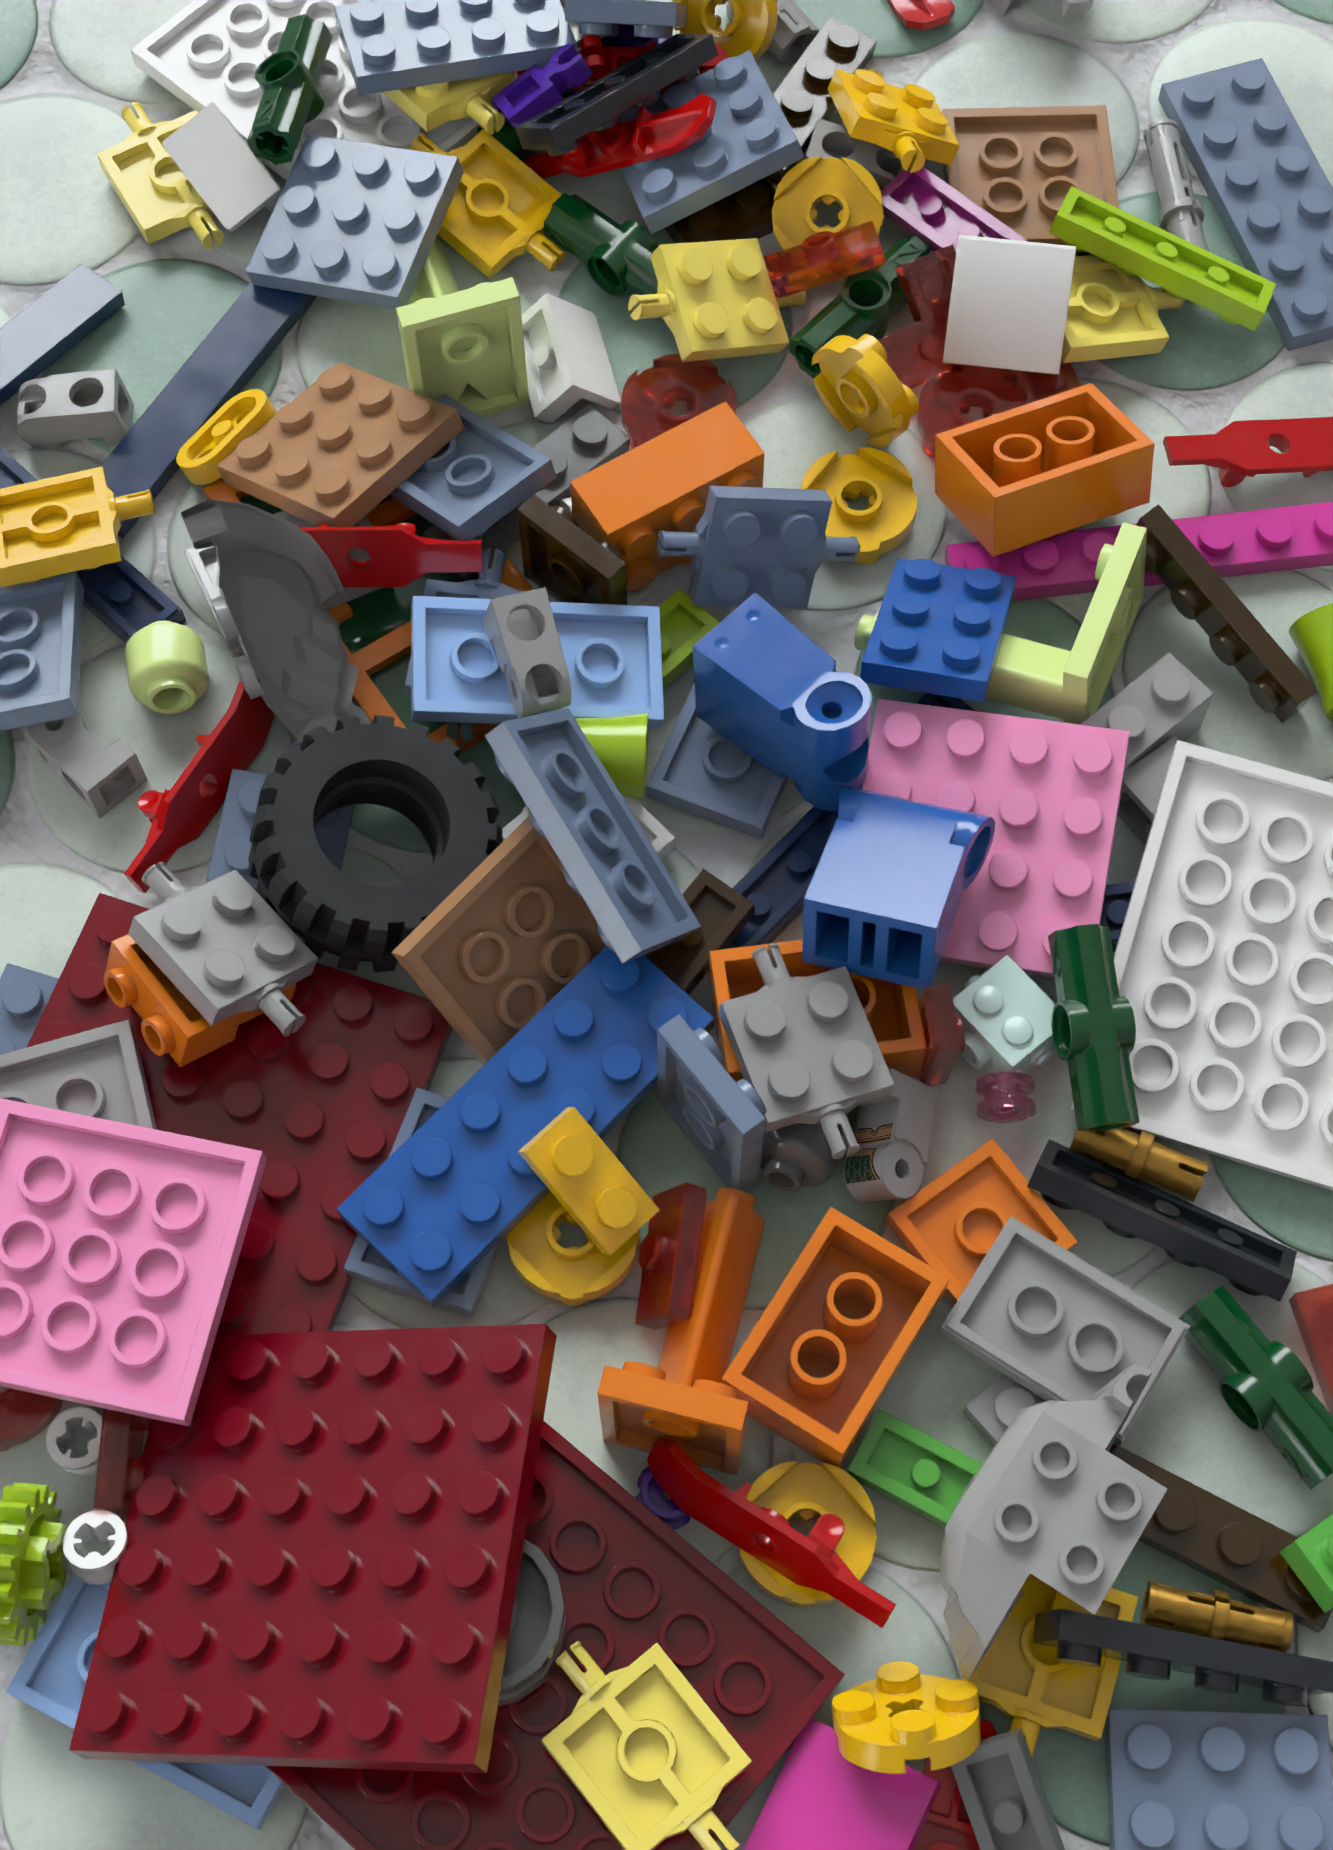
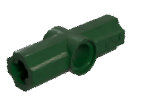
(289, 89)
(612, 252)
(861, 308)
(1093, 1028)
(1263, 1384)

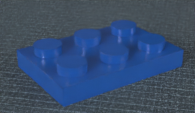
(939, 629)

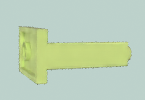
(464, 340)
(1073, 681)

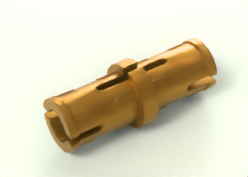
(1143, 1159)
(1215, 1617)

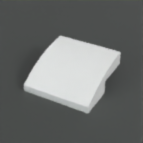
(1009, 304)

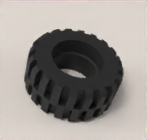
(375, 767)

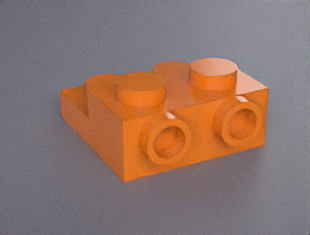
(168, 1017)

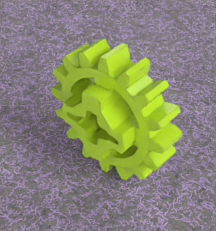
(29, 1559)

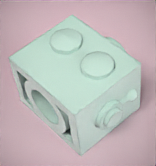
(1005, 1020)

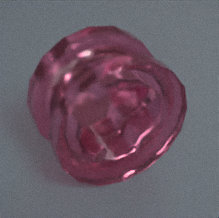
(1005, 1097)

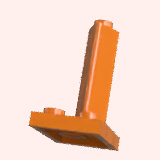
(685, 1392)

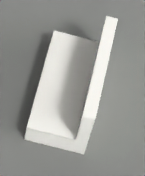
(222, 167)
(565, 359)

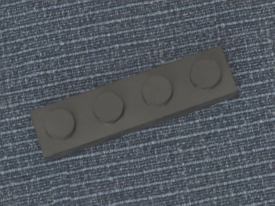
(575, 449)

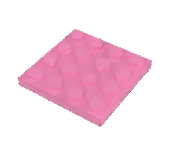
(1052, 807)
(115, 1257)

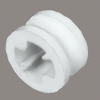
(61, 1433)
(101, 1527)

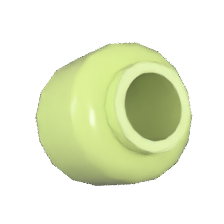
(166, 667)

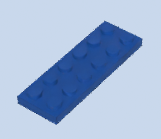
(460, 1175)

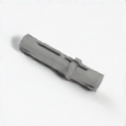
(1180, 210)

